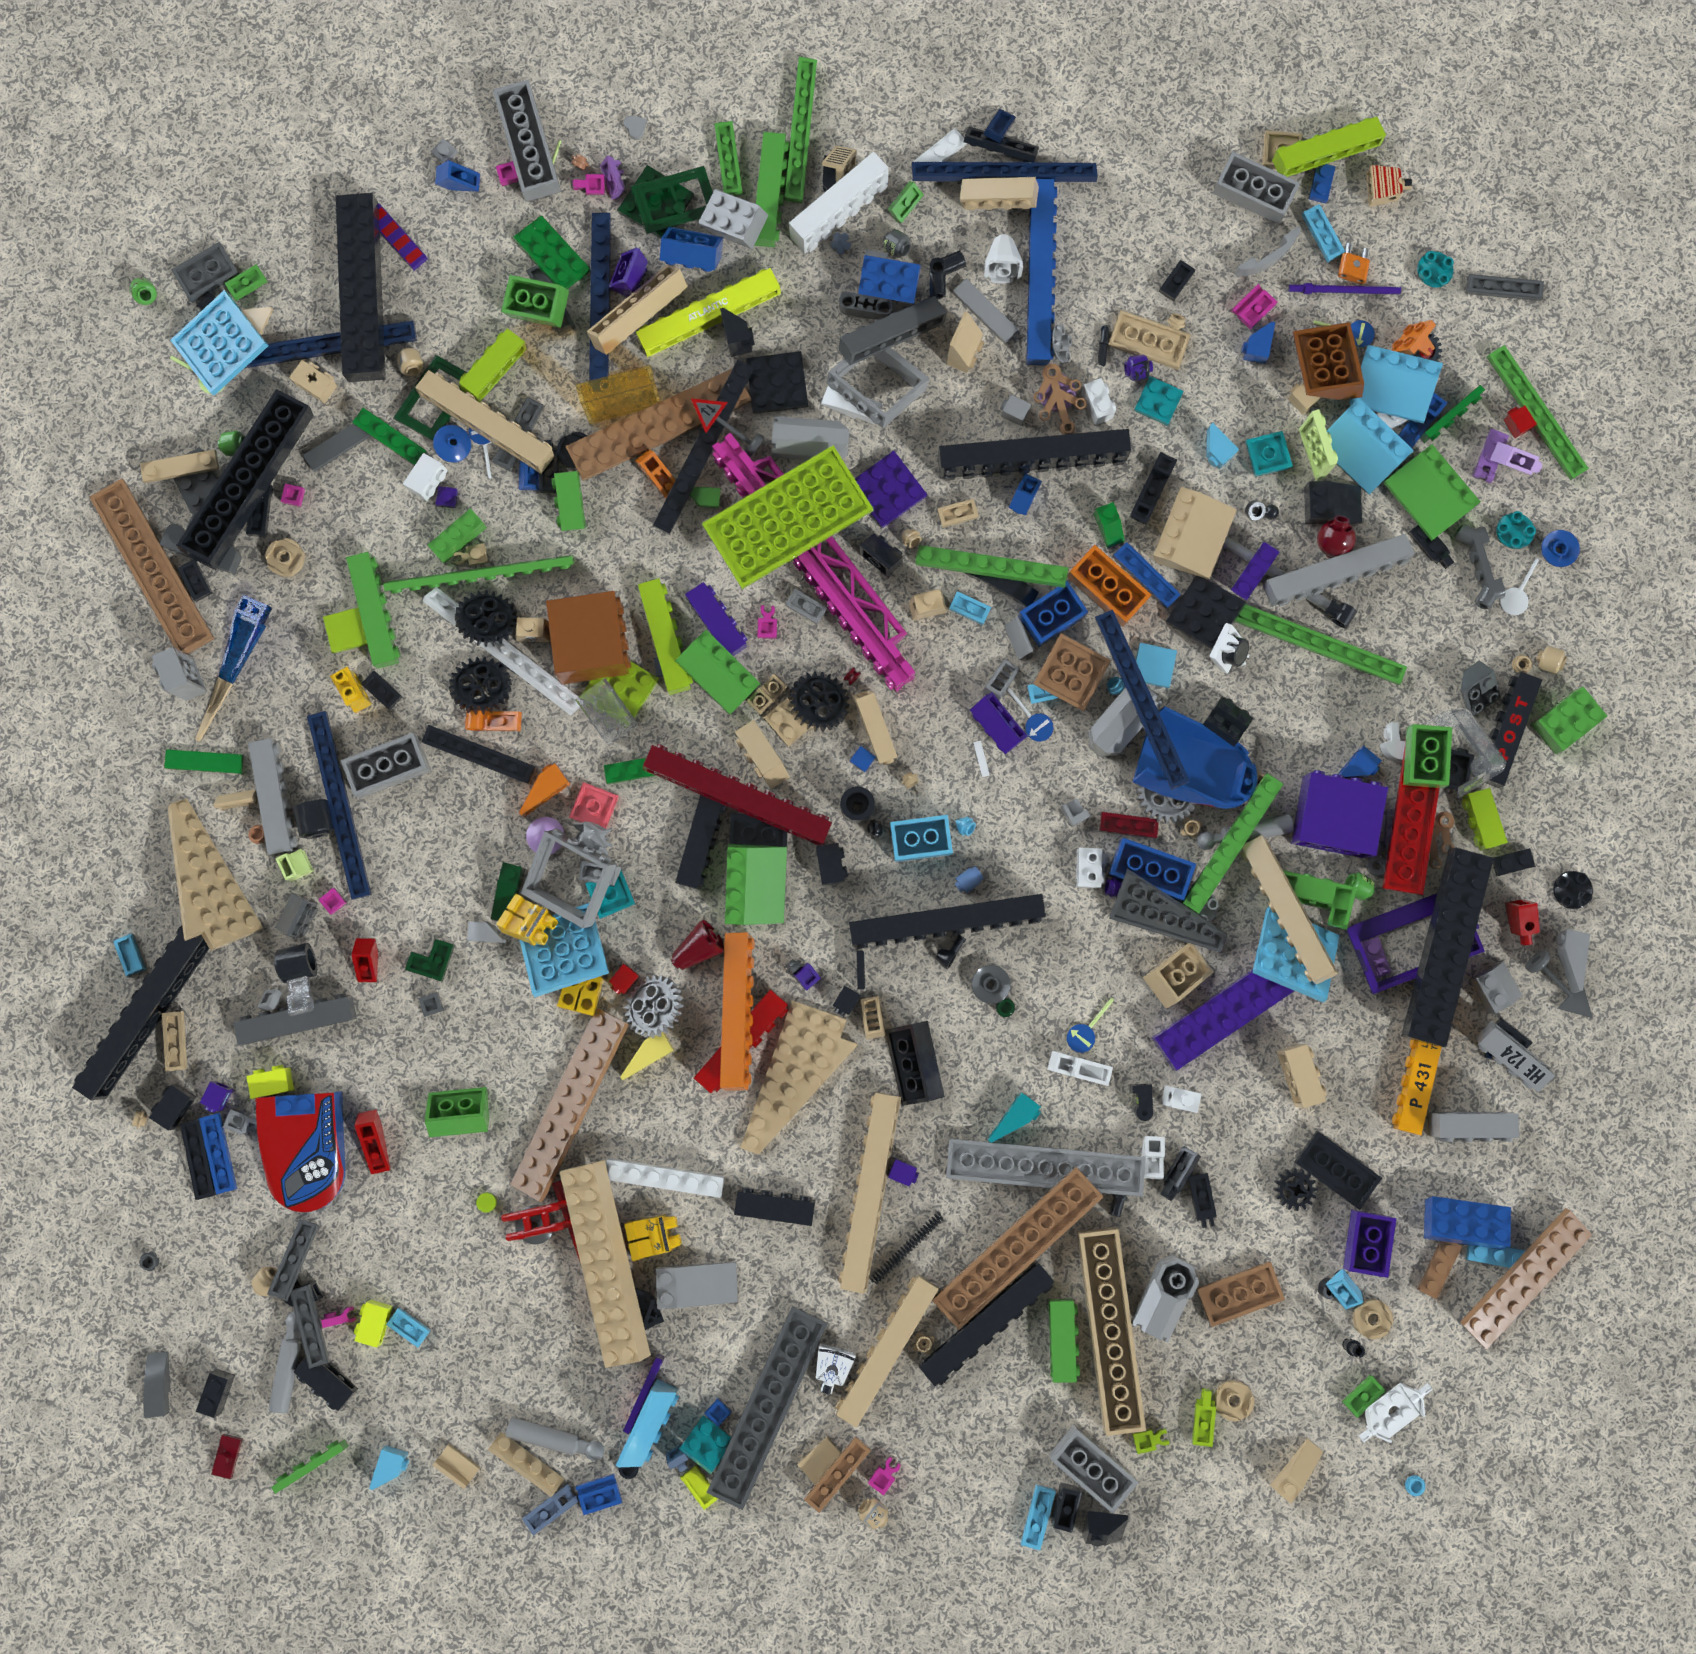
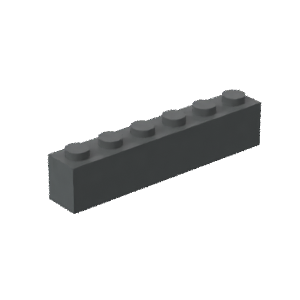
(892, 330)
(280, 1024)

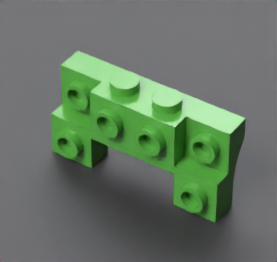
(1324, 895)

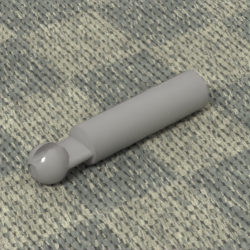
(1266, 827)
(285, 1368)
(553, 1439)

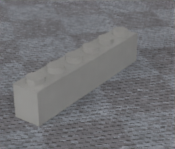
(272, 797)

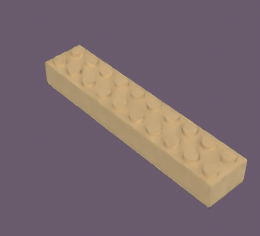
(605, 1264)
(1107, 1307)

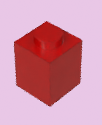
(1519, 421)
(623, 979)

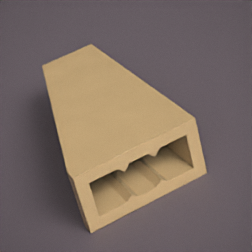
(875, 726)

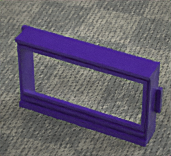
(1387, 922)

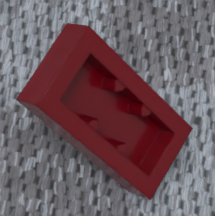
(226, 1456)

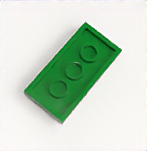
(551, 253)

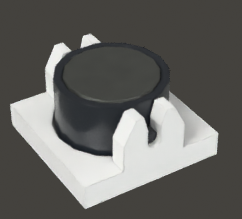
(1229, 649)

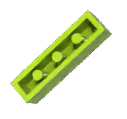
(492, 365)

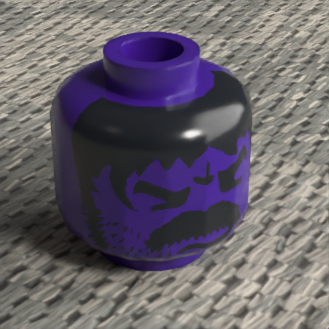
(1138, 367)

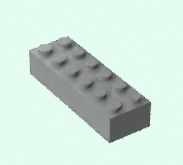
(527, 140)

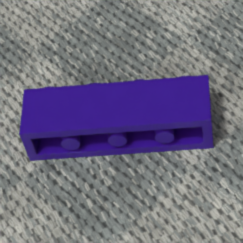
(715, 618)

